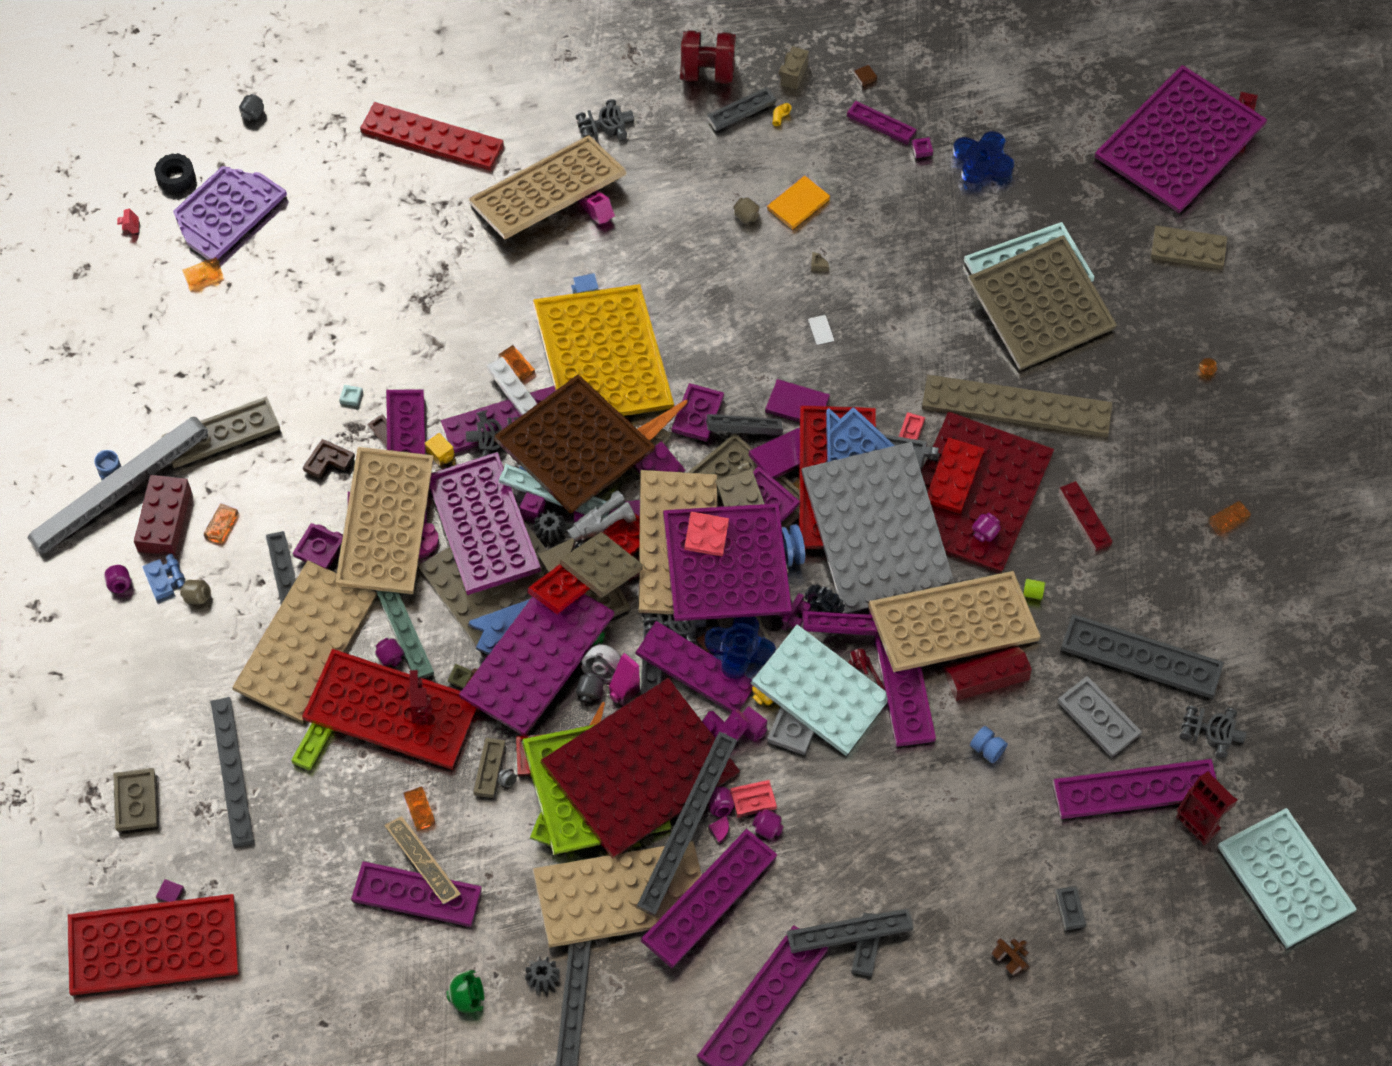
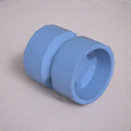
(106, 463)
(988, 744)

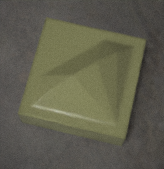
(459, 676)

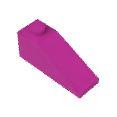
(597, 207)
(625, 681)

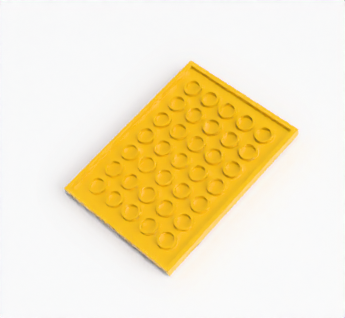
(608, 343)

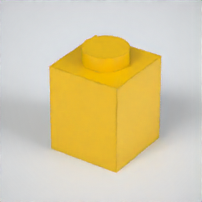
(440, 449)

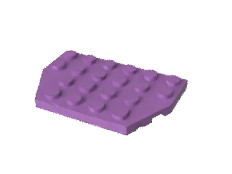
(225, 209)

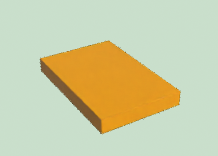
(798, 202)

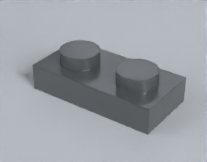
(1070, 908)

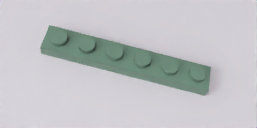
(405, 633)

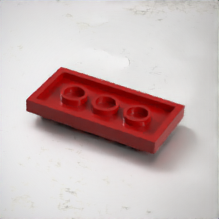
(954, 475)

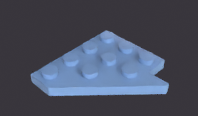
(852, 435)
(495, 625)

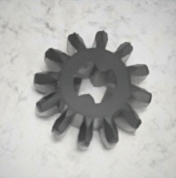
(545, 532)
(542, 981)

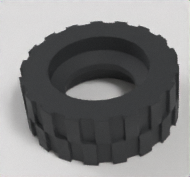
(176, 184)

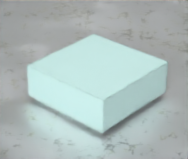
(351, 395)

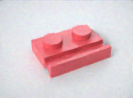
(753, 798)

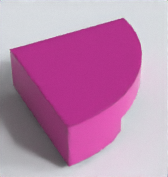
(719, 829)

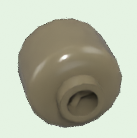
(746, 210)
(195, 591)

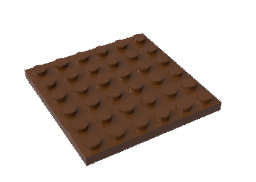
(574, 443)

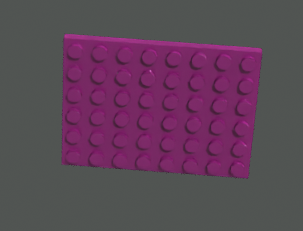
(1180, 138)

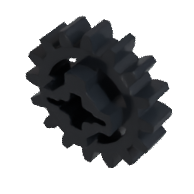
(823, 599)

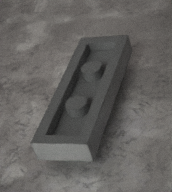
(865, 954)

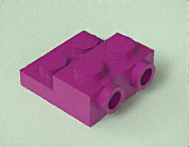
(319, 546)

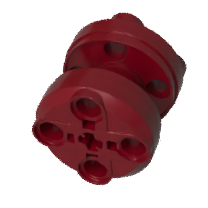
(696, 56)

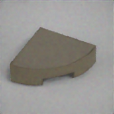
(819, 263)

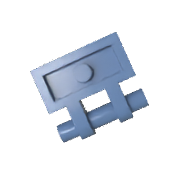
(158, 579)

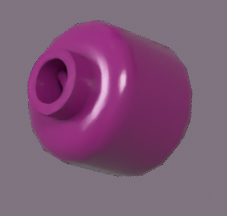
(986, 527)
(117, 578)
(389, 652)
(721, 802)
(767, 824)

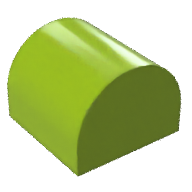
(1034, 589)

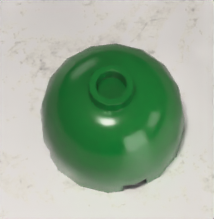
(466, 992)

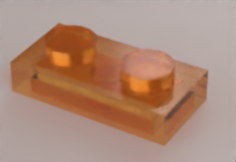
(202, 271)
(517, 362)
(1229, 517)
(220, 523)
(419, 808)

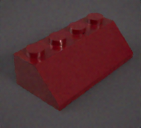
(987, 672)

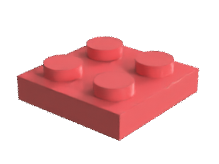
(706, 534)

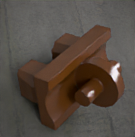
(1004, 949)

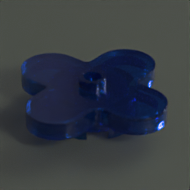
(983, 157)
(739, 646)

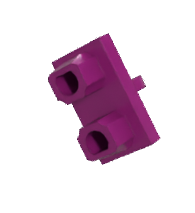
(797, 606)

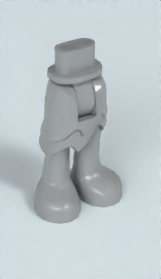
(592, 522)

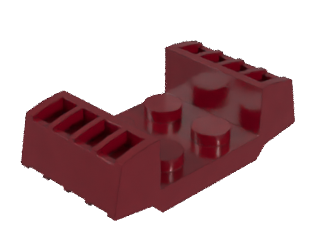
(1205, 807)

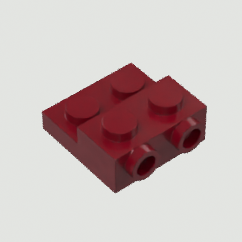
(419, 700)

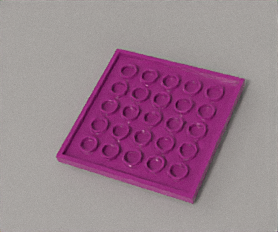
(740, 583)

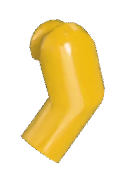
(780, 112)

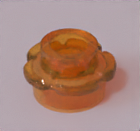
(1207, 362)

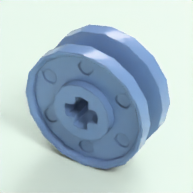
(793, 545)

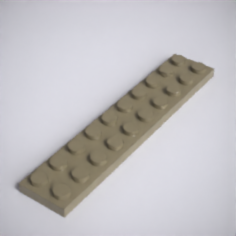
(1017, 405)

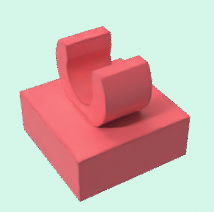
(129, 221)

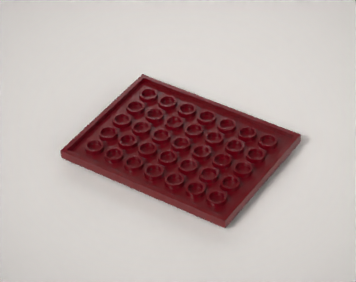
(1002, 486)
(635, 767)

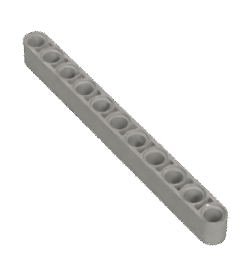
(117, 485)

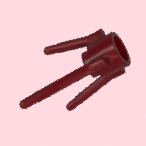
(860, 661)

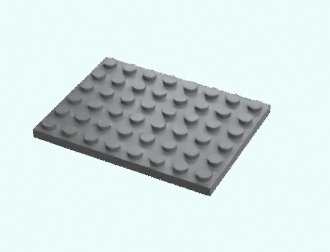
(877, 526)

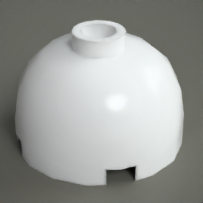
(601, 661)

